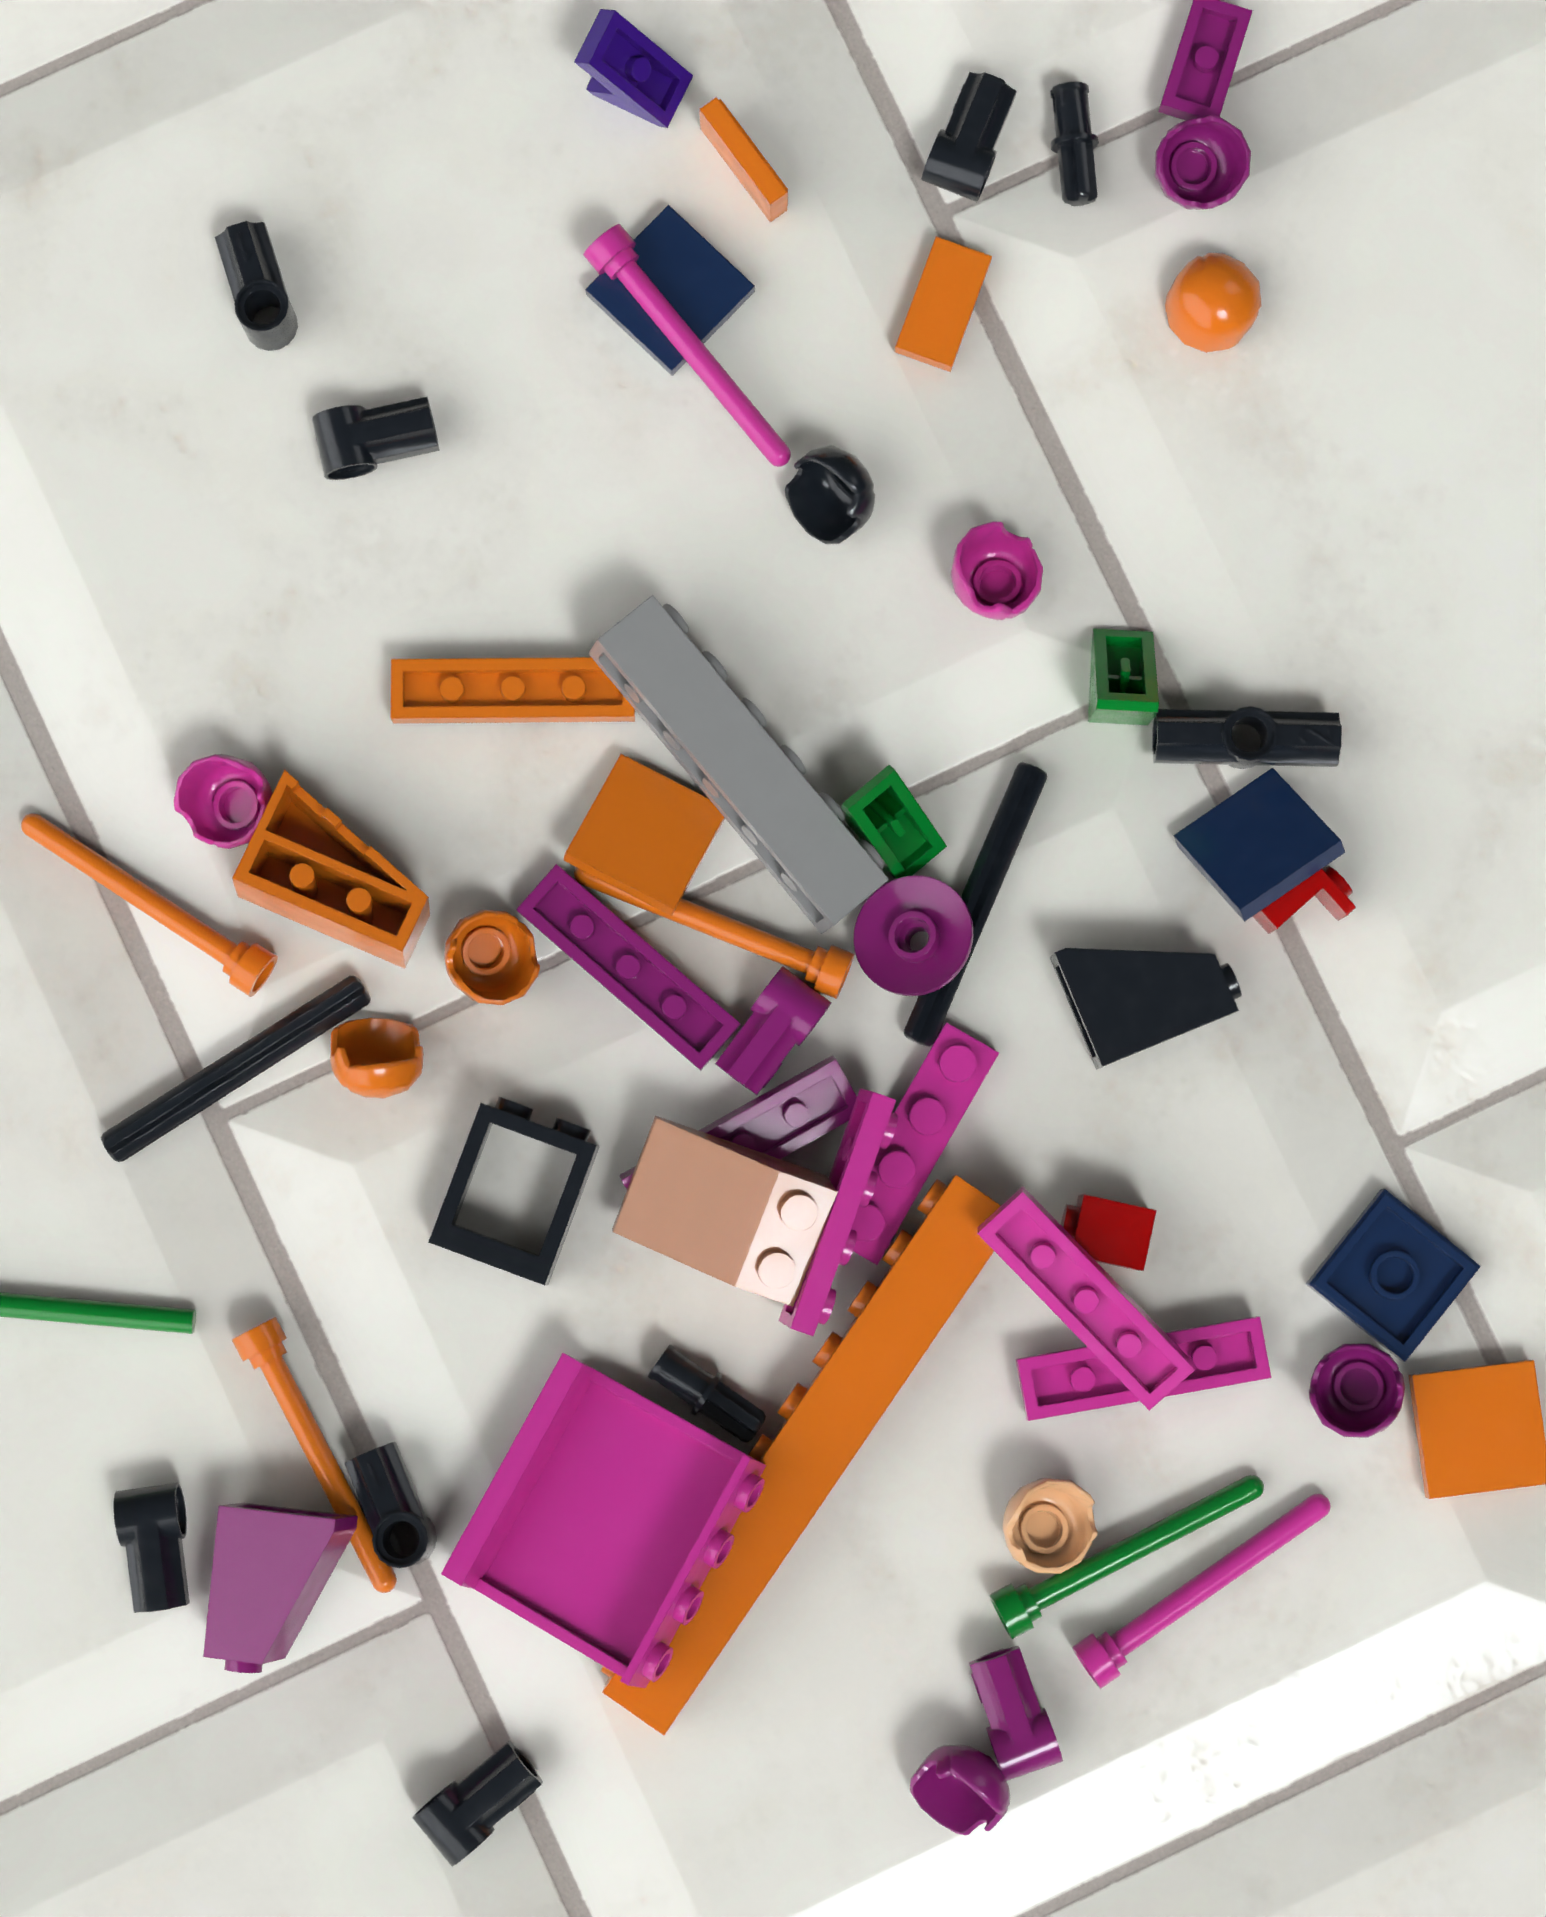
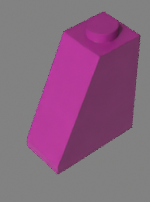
(268, 1578)

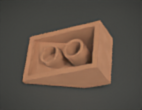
(726, 1210)

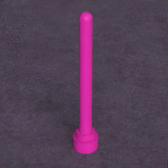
(615, 256)
(1107, 1653)

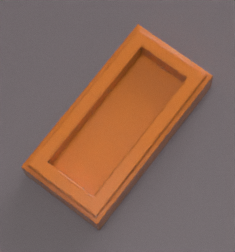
(744, 158)
(943, 304)

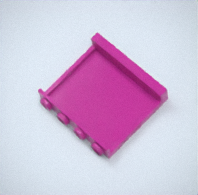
(606, 1521)

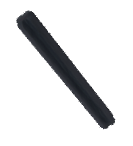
(982, 890)
(235, 1068)

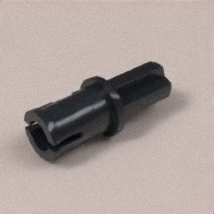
(1074, 143)
(708, 1394)

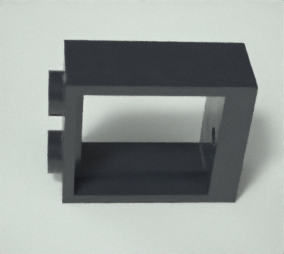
(490, 1250)

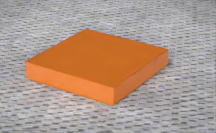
(645, 835)
(1479, 1428)

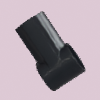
(965, 150)
(256, 283)
(358, 439)
(388, 1499)
(152, 1529)
(467, 1811)

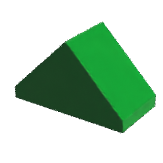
(1123, 677)
(893, 824)

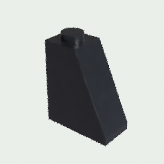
(1142, 997)

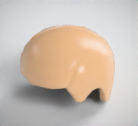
(1049, 1525)

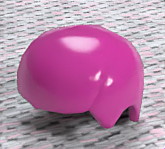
(996, 572)
(222, 799)

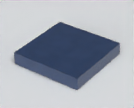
(688, 274)
(1259, 844)
(1393, 1275)

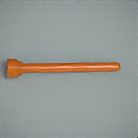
(245, 964)
(822, 967)
(265, 1350)

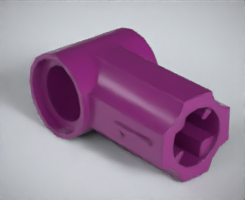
(779, 1020)
(1018, 1727)

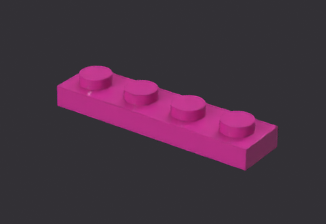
(868, 1129)
(923, 1129)
(1086, 1298)
(1080, 1382)

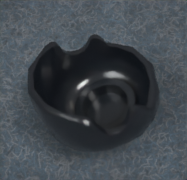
(831, 494)

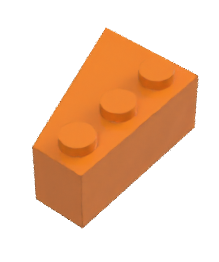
(328, 878)

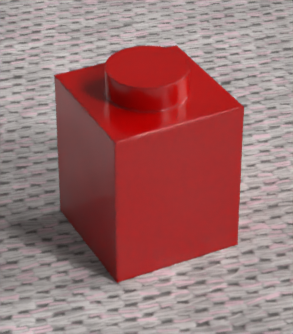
(1110, 1230)

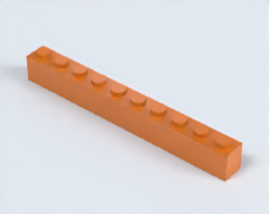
(826, 1429)

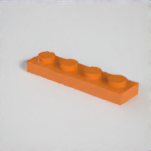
(504, 691)

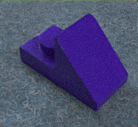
(631, 70)

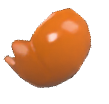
(1213, 302)
(491, 957)
(376, 1056)

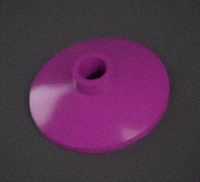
(892, 919)

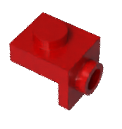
(1325, 885)

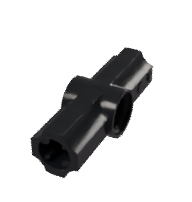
(1285, 737)

